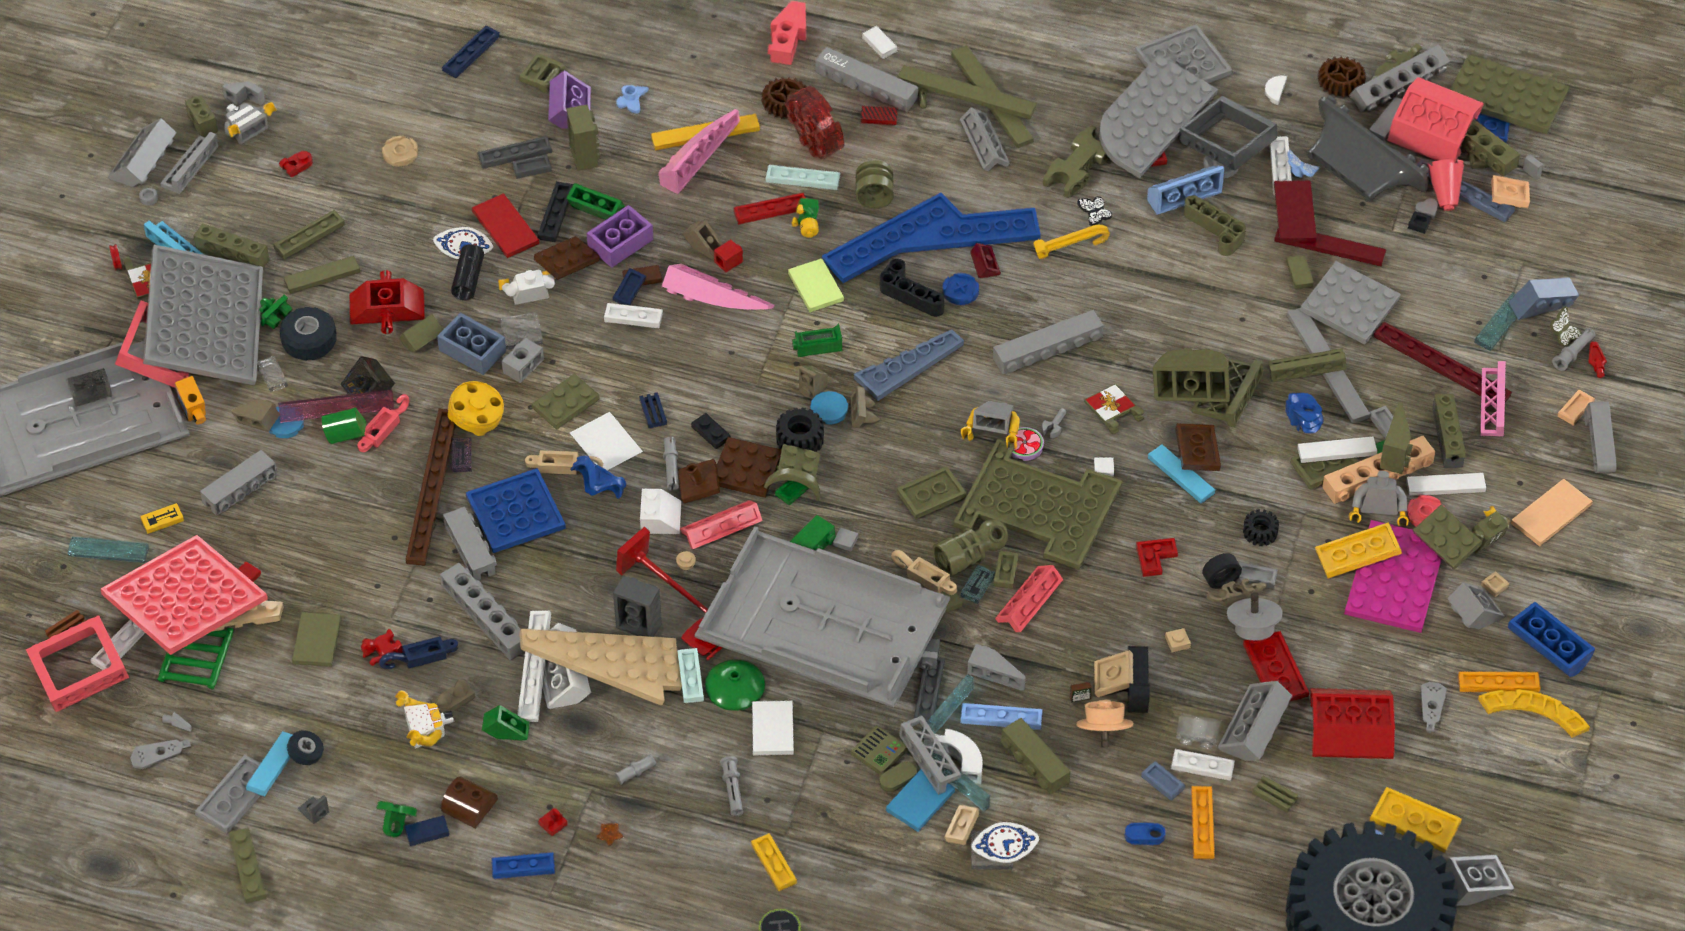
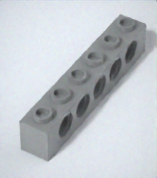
(1366, 101)
(483, 609)

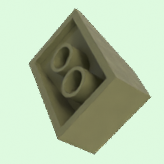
(1397, 443)

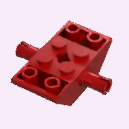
(386, 302)

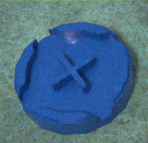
(960, 289)

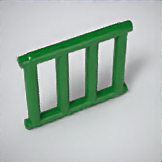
(214, 666)

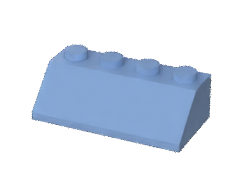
(1173, 193)

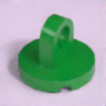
(397, 814)

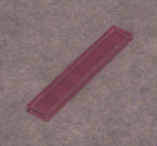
(319, 407)

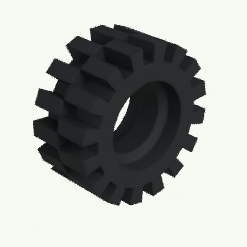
(1261, 518)

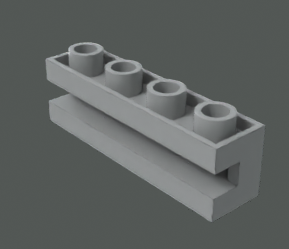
(238, 482)
(469, 543)

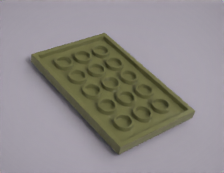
(1511, 93)

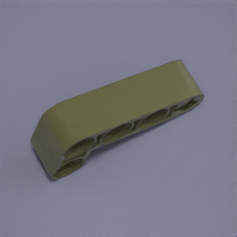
(1226, 227)

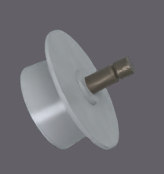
(1254, 617)

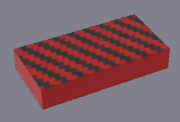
(879, 115)

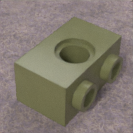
(201, 116)

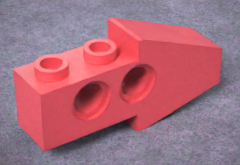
(786, 31)

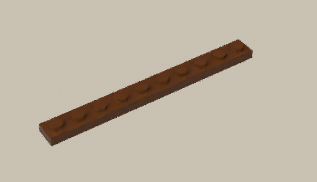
(431, 489)

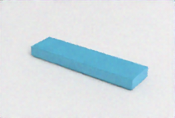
(1186, 479)
(270, 766)

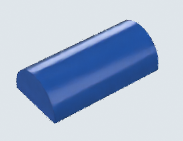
(1552, 639)

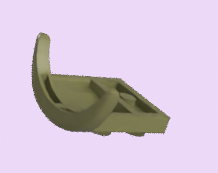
(798, 466)

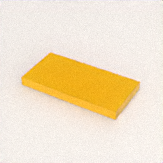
(1358, 550)
(1416, 816)

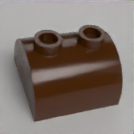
(467, 801)

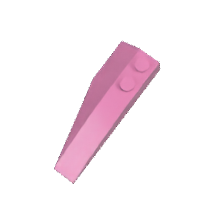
(696, 152)
(707, 289)

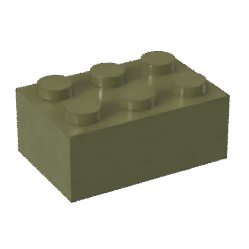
(583, 137)

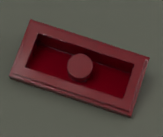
(984, 261)

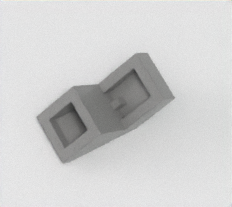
(238, 92)

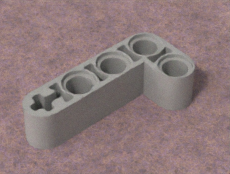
(1598, 418)

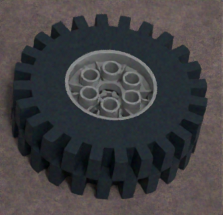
(1374, 867)

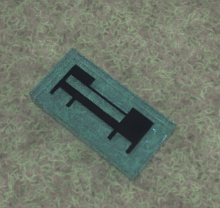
(977, 584)

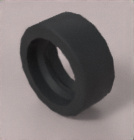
(1219, 563)

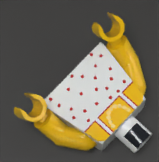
(423, 720)

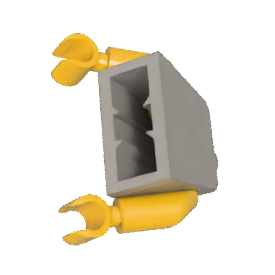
(994, 418)

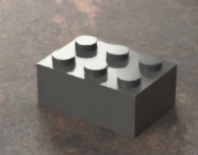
(637, 607)

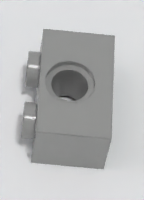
(522, 360)

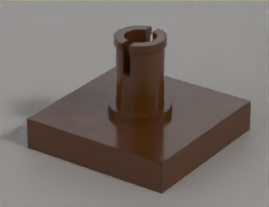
(698, 480)

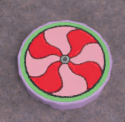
(1028, 444)

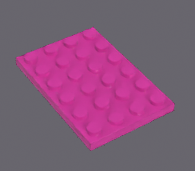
(1396, 588)

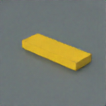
(774, 862)

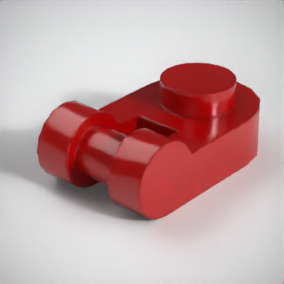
(301, 160)

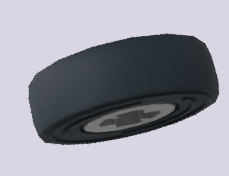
(307, 739)

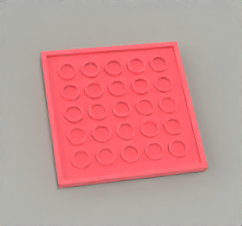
(183, 594)

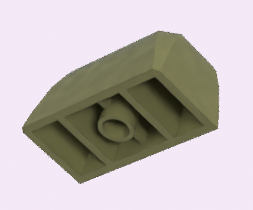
(1192, 376)

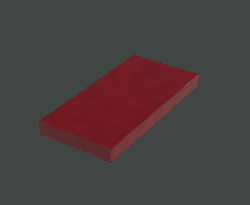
(1295, 211)

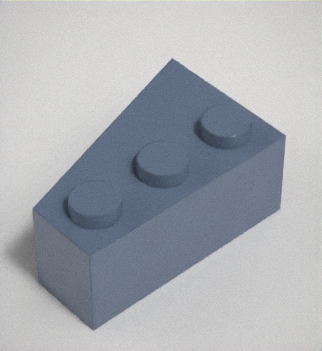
(1543, 296)

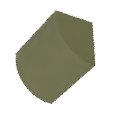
(421, 333)

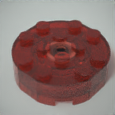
(814, 123)

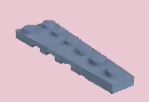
(895, 372)

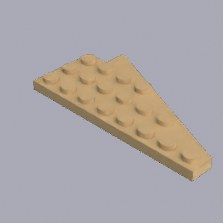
(624, 661)

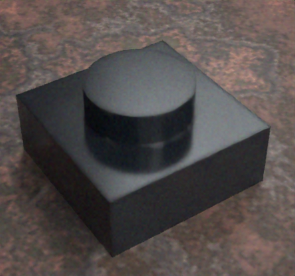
(1419, 222)

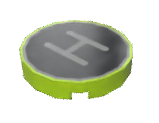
(779, 921)

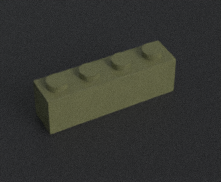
(1035, 756)

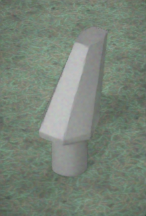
(177, 722)

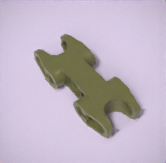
(1074, 169)

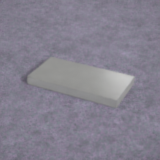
(230, 798)

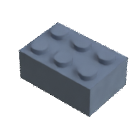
(471, 343)

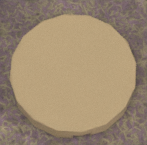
(400, 151)

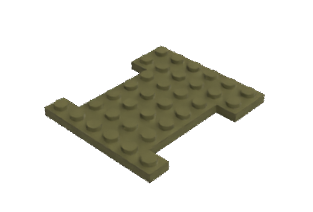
(1040, 504)

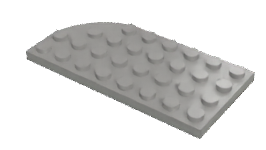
(1150, 114)

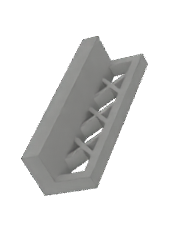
(983, 139)
(190, 163)
(924, 758)

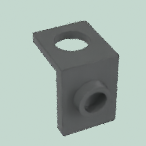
(317, 808)

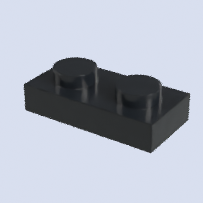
(710, 430)

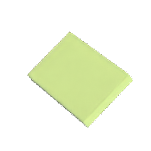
(815, 285)

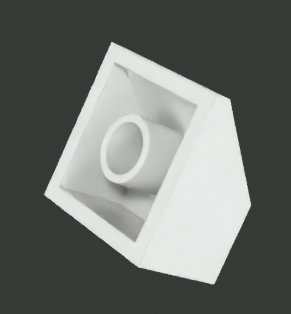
(660, 512)

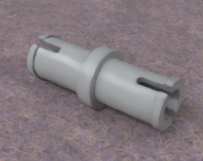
(635, 769)

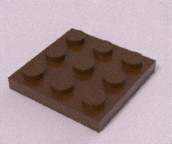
(747, 466)

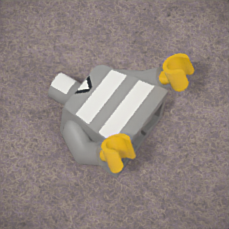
(247, 120)

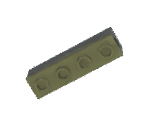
(1448, 430)

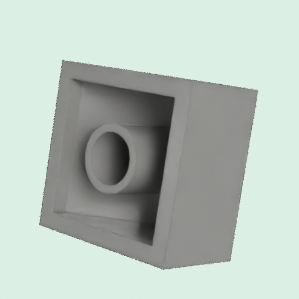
(1474, 606)

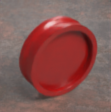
(115, 257)

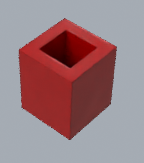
(728, 255)

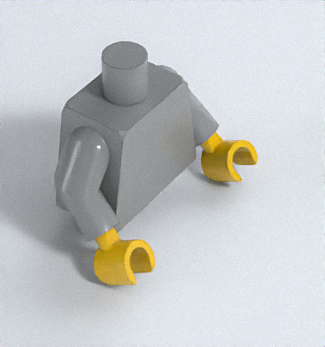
(1380, 496)

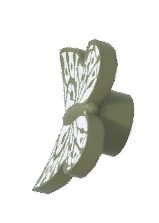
(1562, 328)

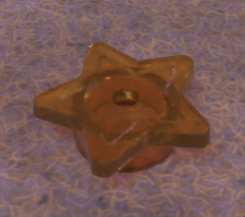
(609, 828)

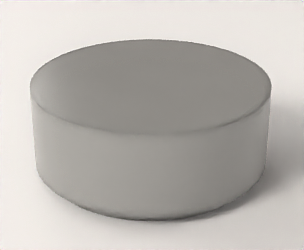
(148, 196)

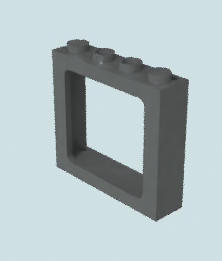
(1221, 109)

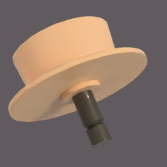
(1104, 717)

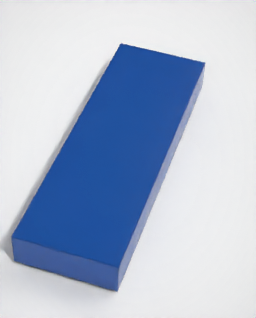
(523, 865)

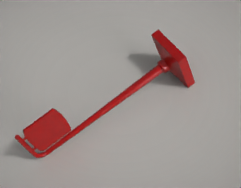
(635, 551)

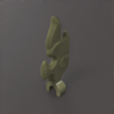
(1399, 59)

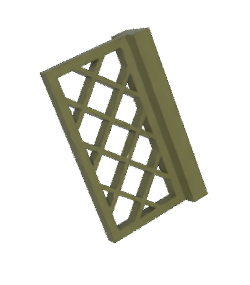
(1241, 393)

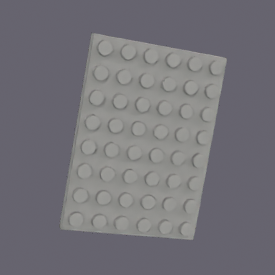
(203, 315)

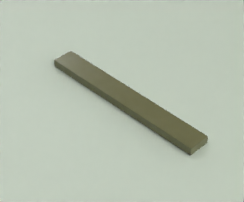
(978, 76)
(968, 92)

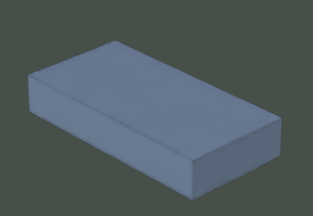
(1163, 780)

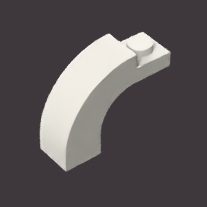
(964, 751)

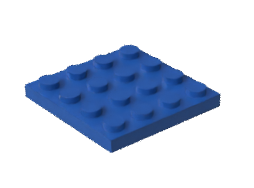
(515, 510)

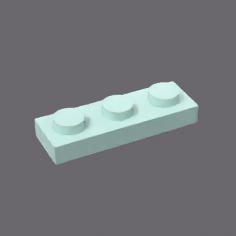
(690, 675)

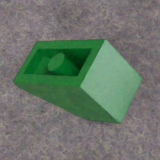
(505, 724)

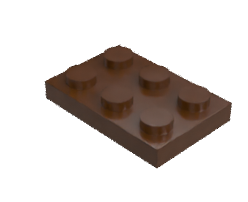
(566, 257)
(1198, 447)

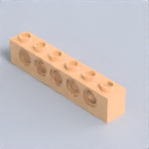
(1344, 482)

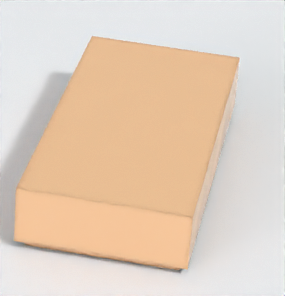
(1575, 407)

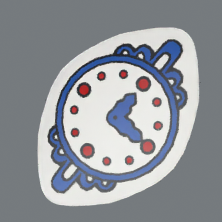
(454, 239)
(1005, 842)

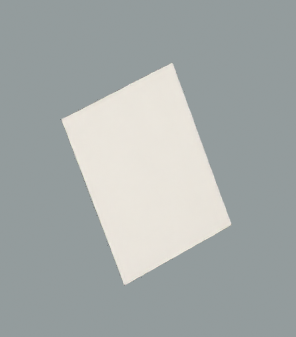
(606, 440)

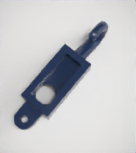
(418, 654)

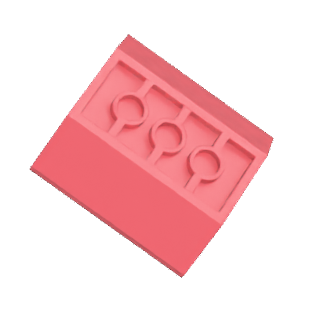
(1433, 120)

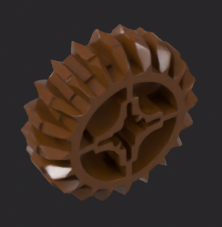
(1341, 76)
(776, 95)

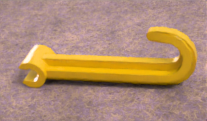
(1043, 248)

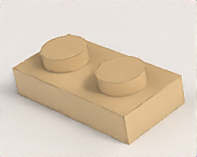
(961, 824)

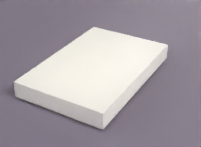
(772, 728)

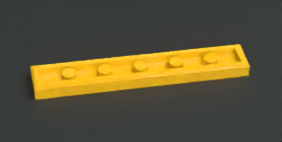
(682, 135)

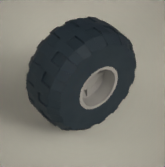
(308, 333)

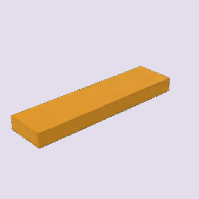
(1498, 681)
(1202, 822)

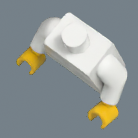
(528, 286)

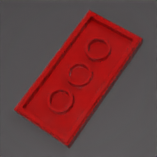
(505, 225)
(1275, 663)

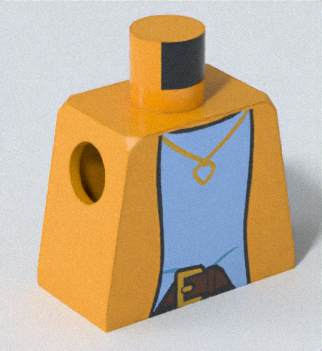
(190, 400)

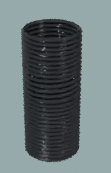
(467, 272)

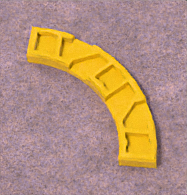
(1536, 703)

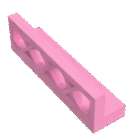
(1500, 397)

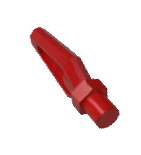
(1597, 359)

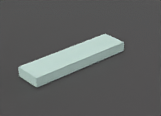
(802, 177)

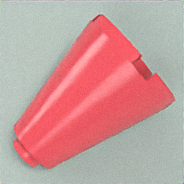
(1446, 181)

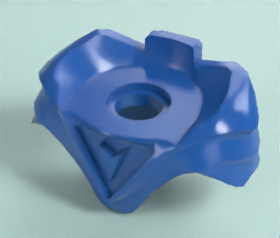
(1295, 410)
(597, 478)

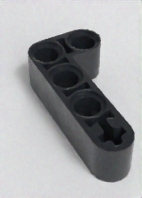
(897, 286)
(1140, 688)

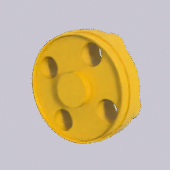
(475, 407)

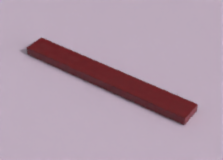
(1434, 360)

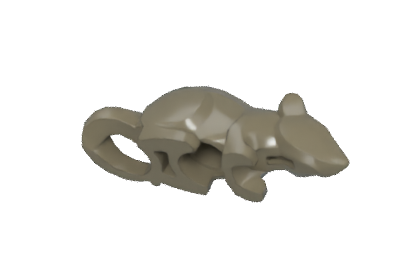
(1234, 592)

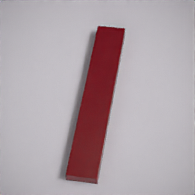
(1342, 248)

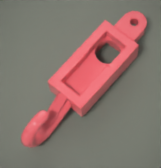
(385, 423)

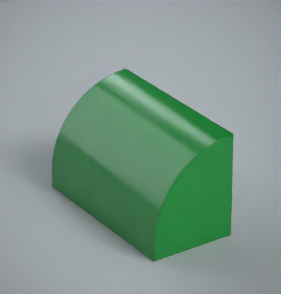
(343, 425)

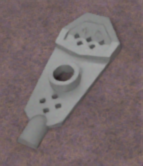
(1431, 697)
(150, 752)

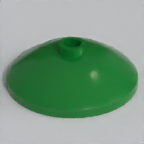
(736, 692)

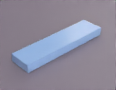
(999, 715)

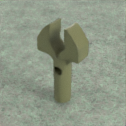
(922, 97)

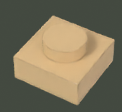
(1177, 640)

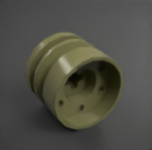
(874, 184)

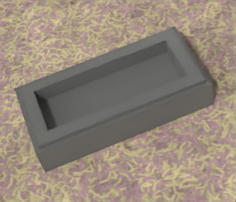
(531, 166)

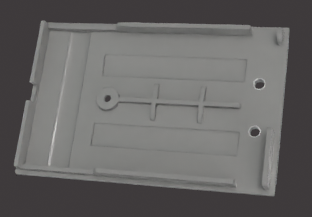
(82, 435)
(842, 621)

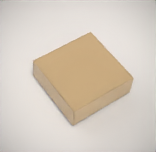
(1495, 584)

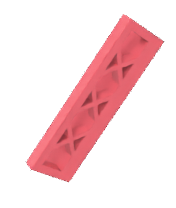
(722, 524)
(1030, 597)

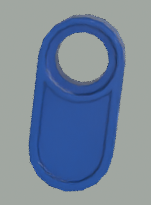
(1140, 833)

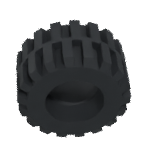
(800, 421)

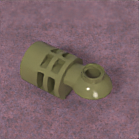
(967, 548)

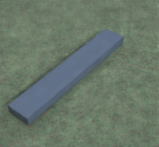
(1481, 200)

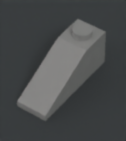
(993, 667)

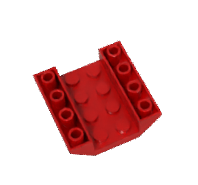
(1352, 723)

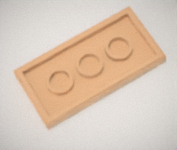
(1551, 512)

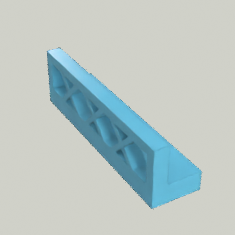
(160, 238)

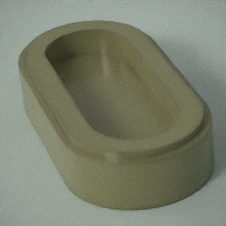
(897, 776)

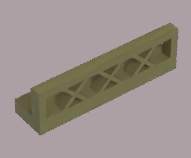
(1307, 365)

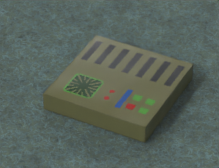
(879, 750)

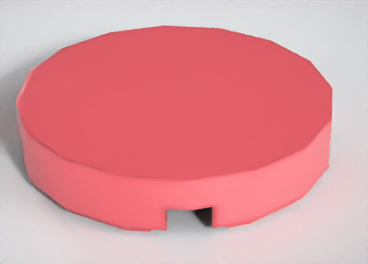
(1421, 508)

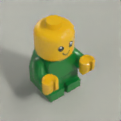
(807, 220)

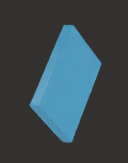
(918, 801)

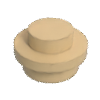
(685, 560)

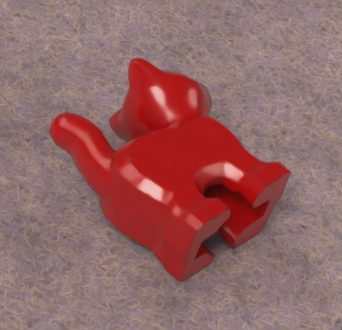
(382, 644)

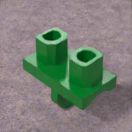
(270, 310)

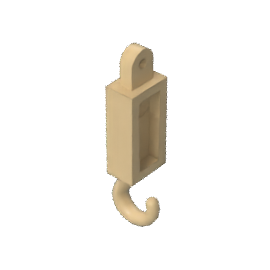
(562, 461)
(923, 572)

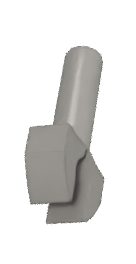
(1054, 424)

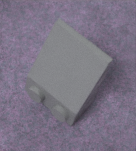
(1478, 878)

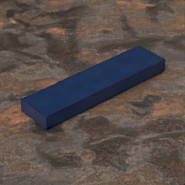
(470, 51)

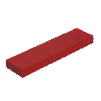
(767, 208)

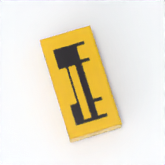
(162, 518)

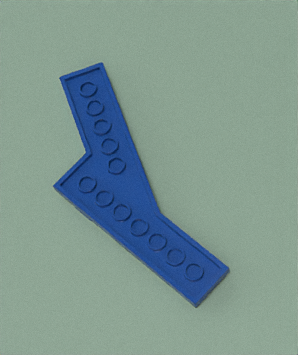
(927, 227)

